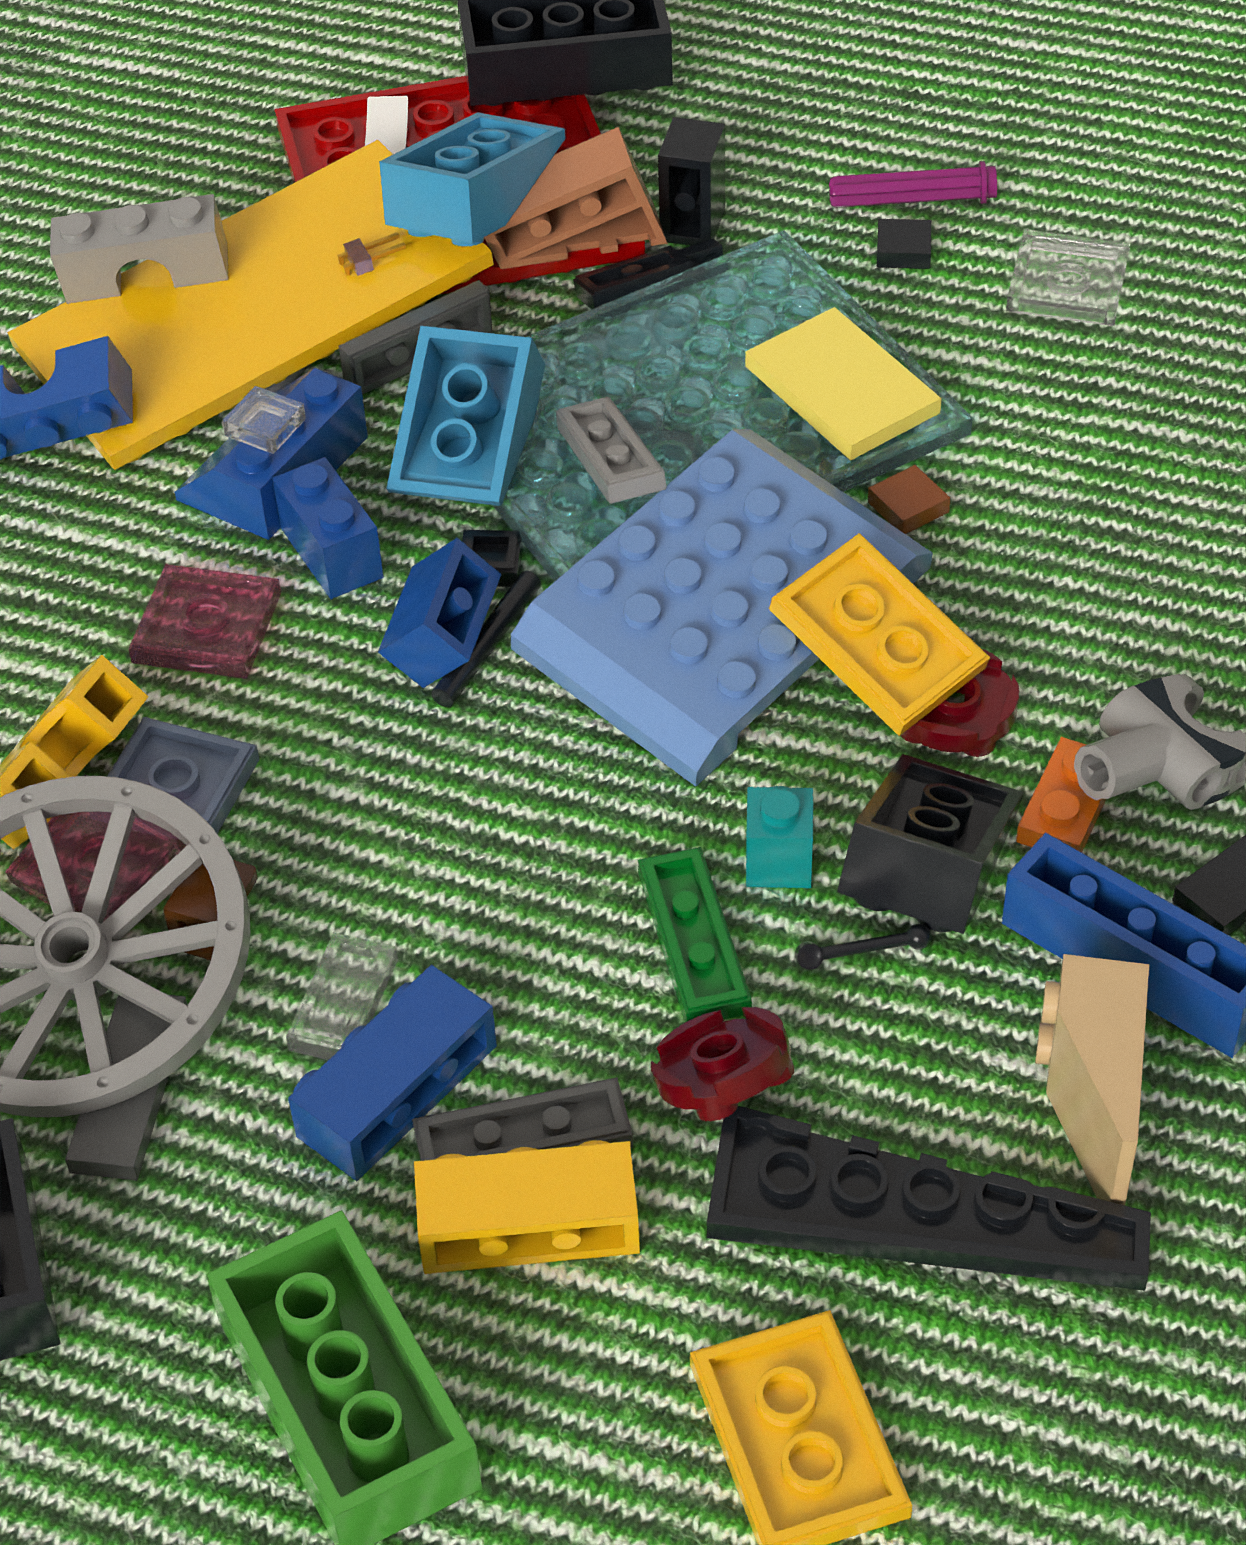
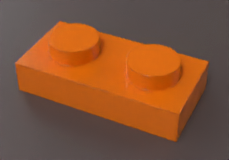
(1060, 803)

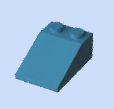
(466, 177)
(465, 415)

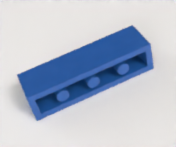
(1094, 912)

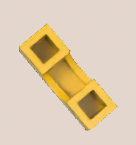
(71, 731)

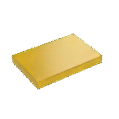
(879, 633)
(800, 1434)

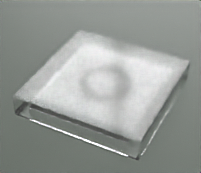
(1068, 277)

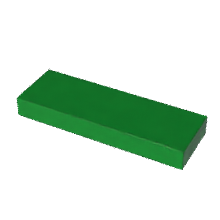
(694, 934)

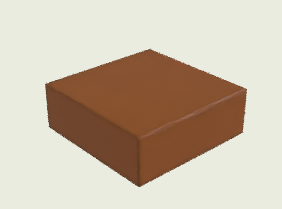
(908, 499)

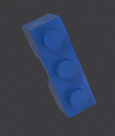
(82, 397)

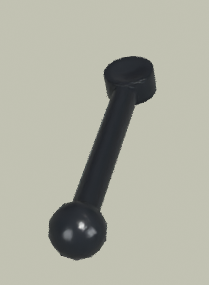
(810, 955)

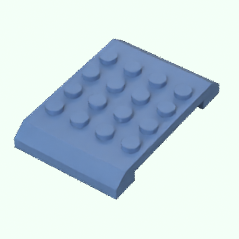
(672, 610)

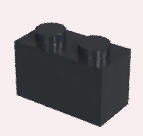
(692, 180)

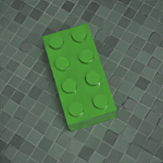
(345, 1383)

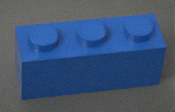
(392, 1071)

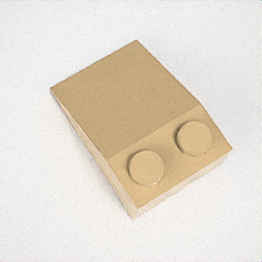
(1094, 1058)

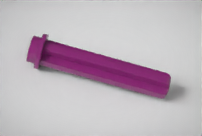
(914, 186)

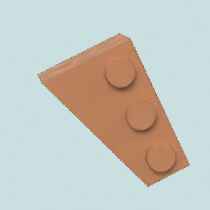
(580, 203)

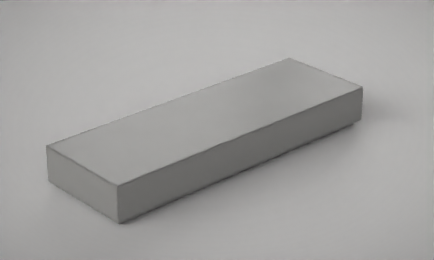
(610, 450)

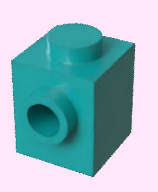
(779, 837)

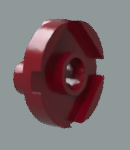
(977, 722)
(721, 1062)

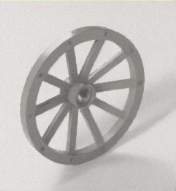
(98, 968)

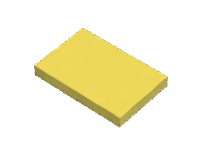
(842, 383)

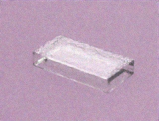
(341, 994)

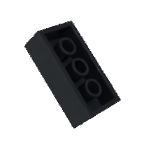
(562, 48)

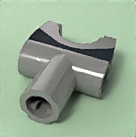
(1161, 742)

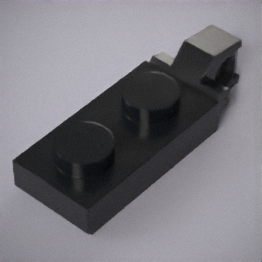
(633, 274)

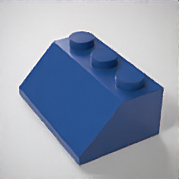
(237, 477)

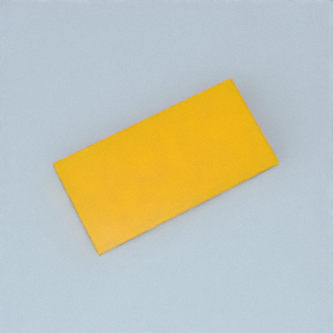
(277, 313)

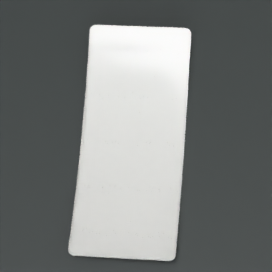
(387, 121)

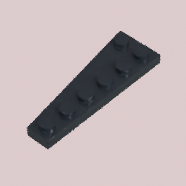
(850, 1198)

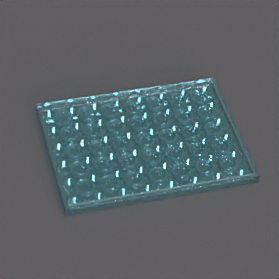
(682, 384)

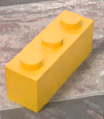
(526, 1207)

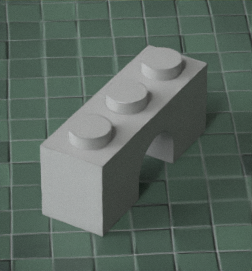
(177, 233)

